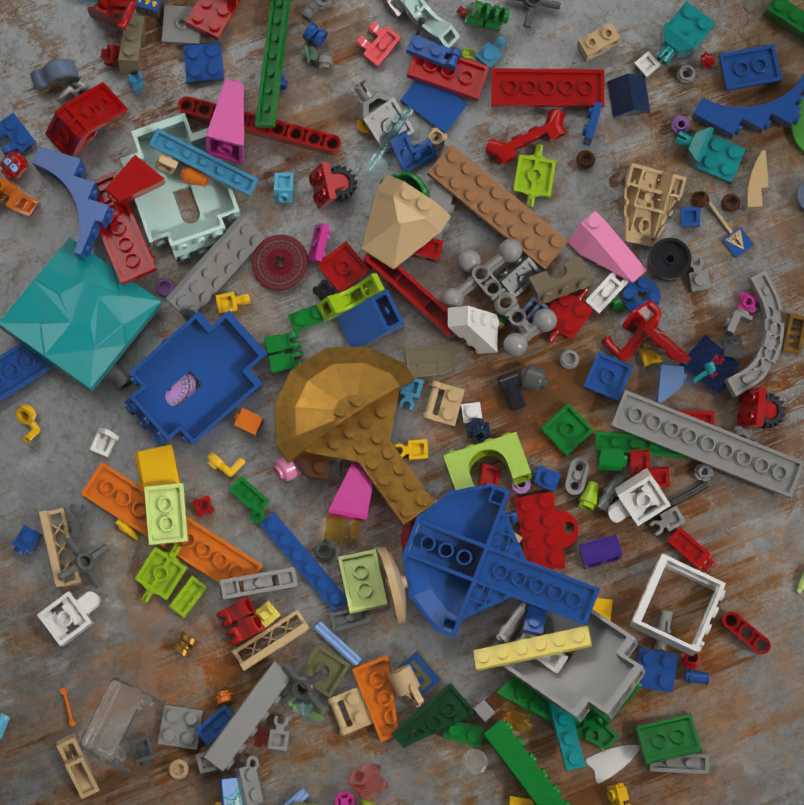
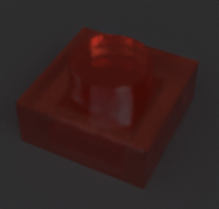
(261, 737)

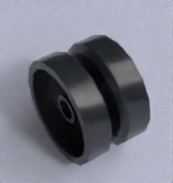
(667, 271)

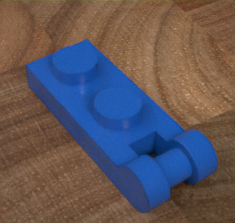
(433, 52)

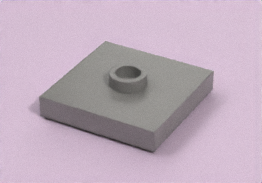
(175, 29)

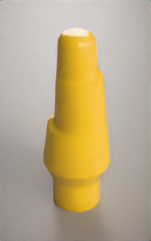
(125, 528)

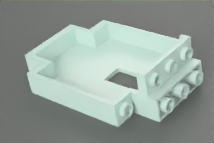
(159, 207)

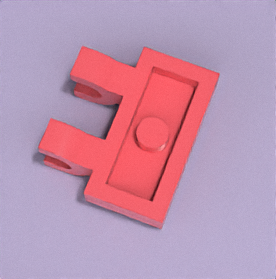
(382, 45)

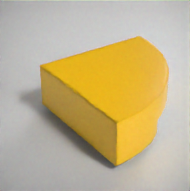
(649, 357)

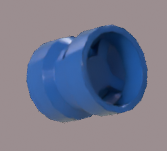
(315, 34)

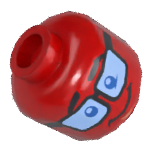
(13, 165)

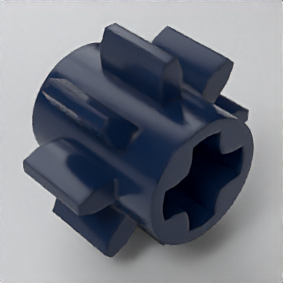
(478, 429)

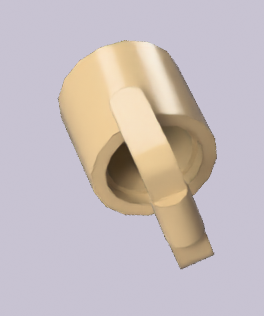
(404, 682)

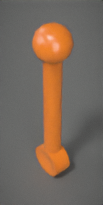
(64, 691)

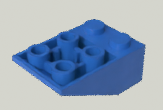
(371, 320)

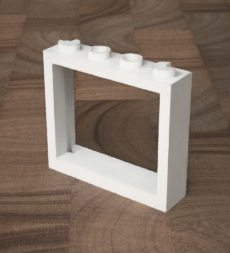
(695, 575)

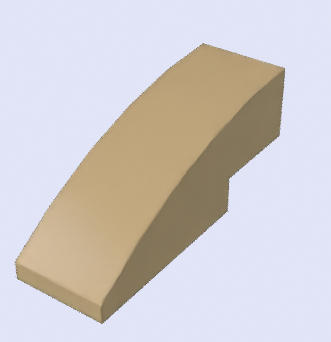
(757, 184)
(77, 765)

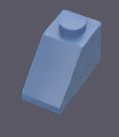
(669, 381)

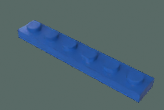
(304, 562)

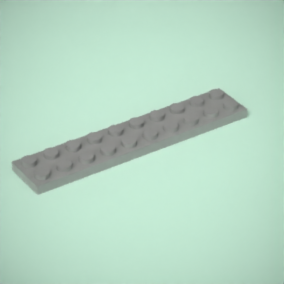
(707, 444)

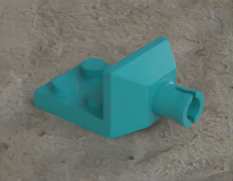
(684, 33)
(711, 154)

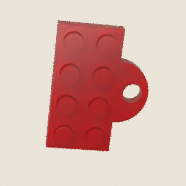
(543, 530)

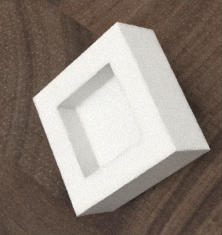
(647, 64)
(471, 411)

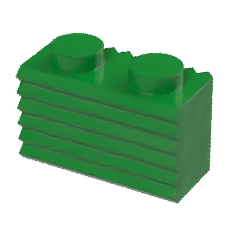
(611, 460)

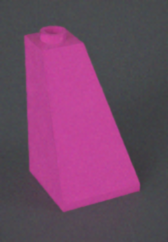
(226, 127)
(353, 495)

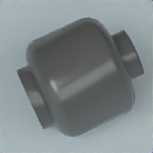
(533, 378)

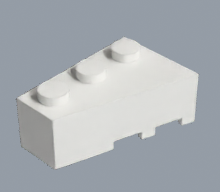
(476, 327)

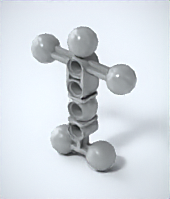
(508, 251)

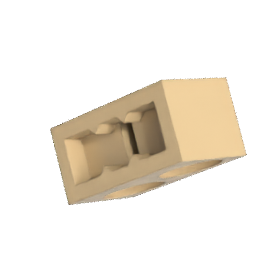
(598, 42)

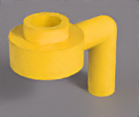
(27, 415)
(215, 462)

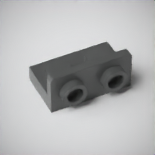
(516, 276)

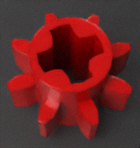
(110, 55)

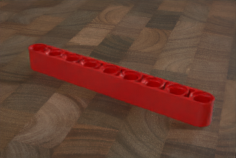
(249, 128)

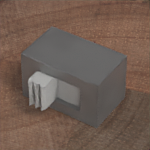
(310, 11)

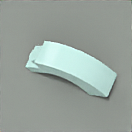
(434, 27)

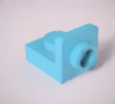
(283, 187)

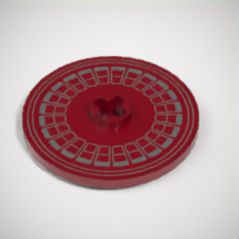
(293, 268)

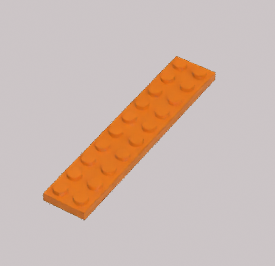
(203, 550)

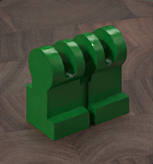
(492, 16)
(276, 347)

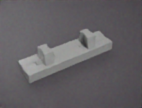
(258, 583)

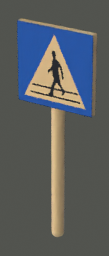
(738, 240)

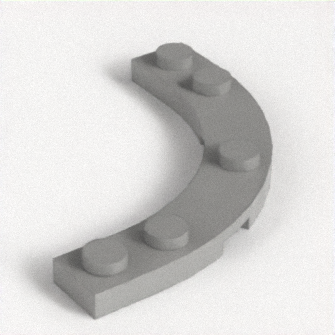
(771, 341)

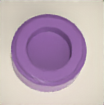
(164, 287)

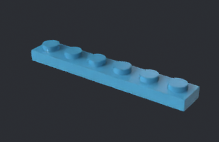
(203, 162)

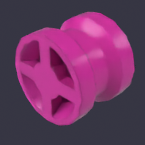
(347, 799)

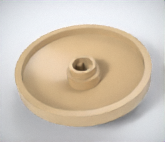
(394, 584)

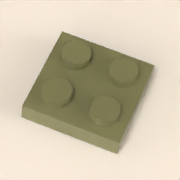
(335, 668)

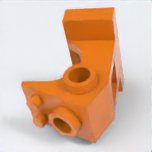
(17, 196)

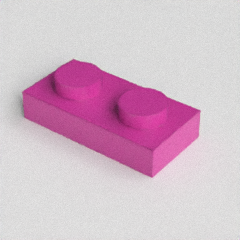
(317, 247)

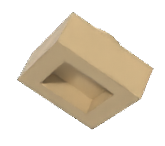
(166, 164)

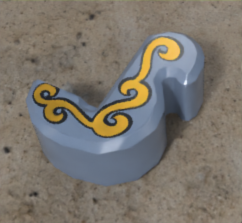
(53, 73)

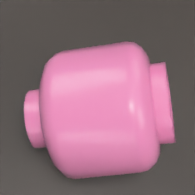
(286, 471)

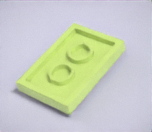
(166, 514)
(362, 581)

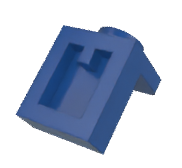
(545, 478)
(26, 540)
(535, 620)

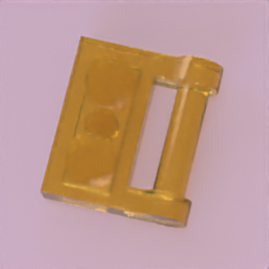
(336, 529)

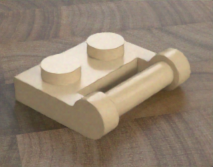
(450, 404)
(356, 709)

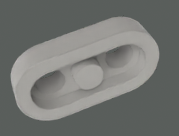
(577, 477)

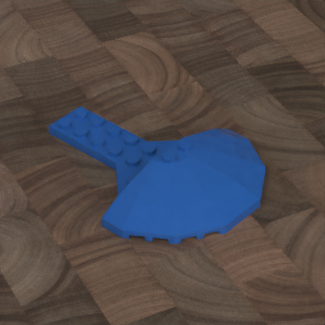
(470, 560)

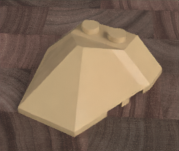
(649, 202)
(401, 222)

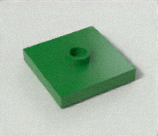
(567, 429)

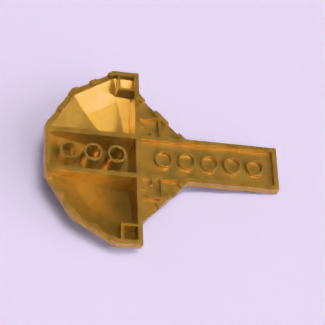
(345, 410)

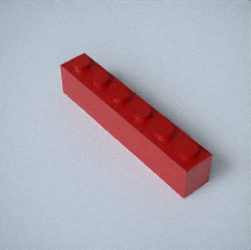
(412, 293)

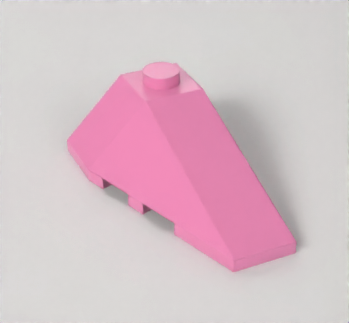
(601, 244)

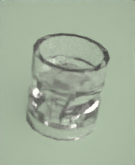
(474, 761)

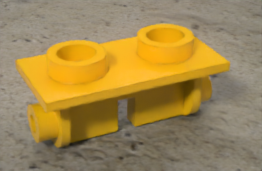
(617, 794)

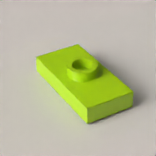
(188, 596)

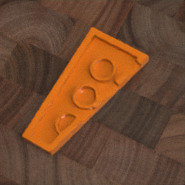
(378, 695)

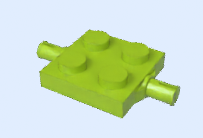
(534, 176)
(161, 573)

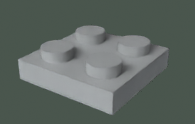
(179, 727)

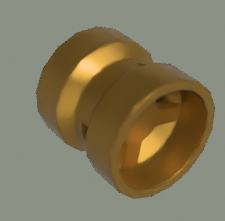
(185, 645)

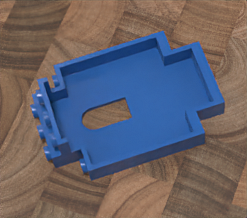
(216, 356)

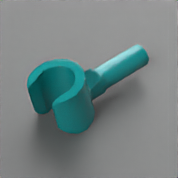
(709, 369)

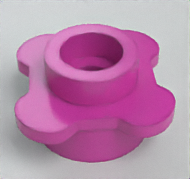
(748, 307)

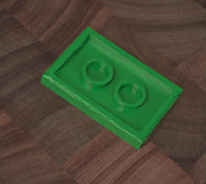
(668, 739)

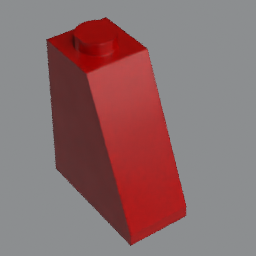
(133, 181)

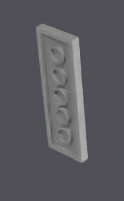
(215, 267)

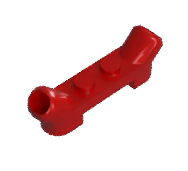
(551, 130)

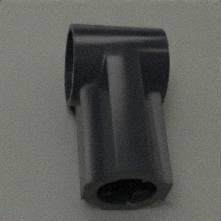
(510, 386)

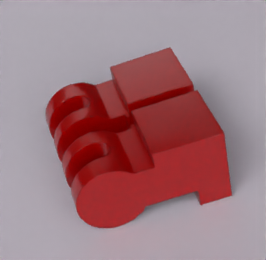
(247, 625)

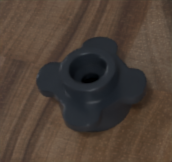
(323, 285)

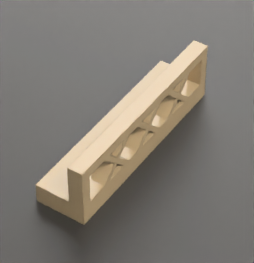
(51, 544)
(271, 648)

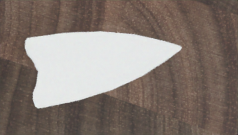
(611, 761)

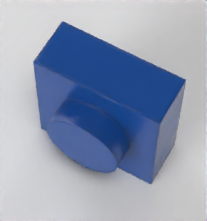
(690, 217)

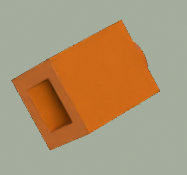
(248, 422)

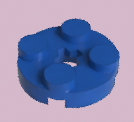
(641, 285)

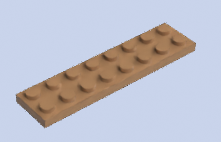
(497, 206)

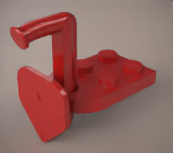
(105, 9)
(647, 328)

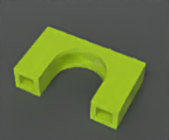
(504, 448)

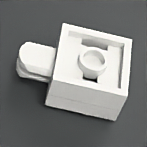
(639, 498)
(71, 617)

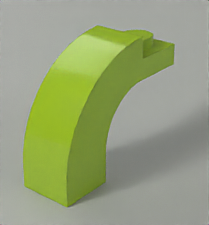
(341, 302)

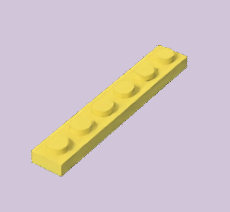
(532, 648)

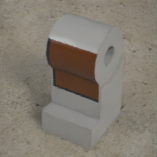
(489, 705)

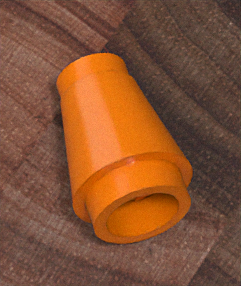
(193, 177)

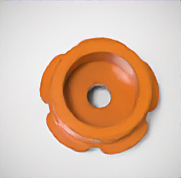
(224, 698)

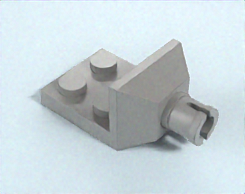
(378, 112)

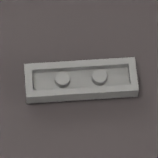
(687, 764)

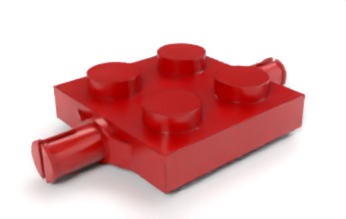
(570, 314)

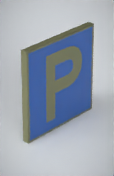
(424, 671)

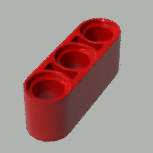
(754, 637)

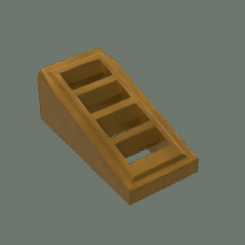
(790, 317)

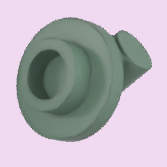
(309, 53)

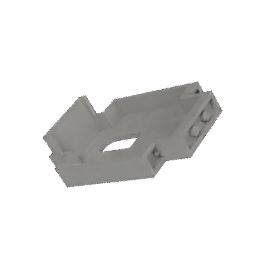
(592, 676)

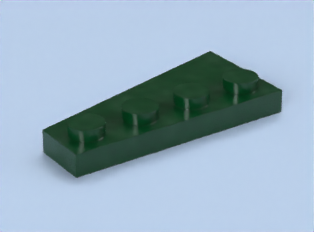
(436, 715)

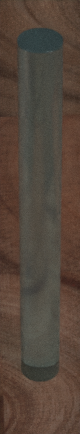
(385, 144)

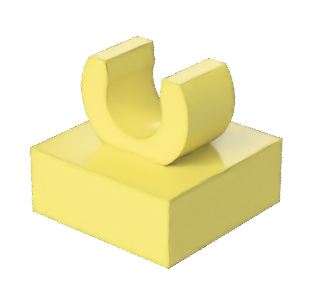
(267, 614)

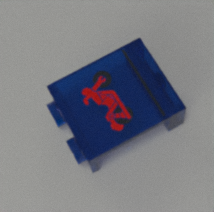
(706, 352)

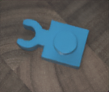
(411, 391)

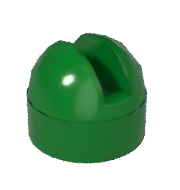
(617, 306)

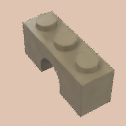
(131, 45)
(548, 288)

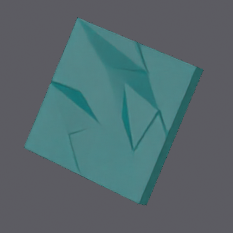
(79, 316)

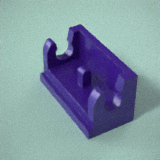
(600, 552)

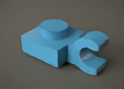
(490, 53)
(137, 82)

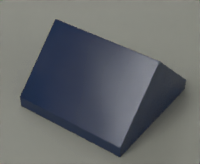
(628, 95)

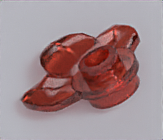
(371, 783)

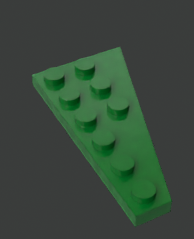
(528, 699)

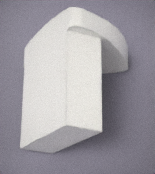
(104, 442)

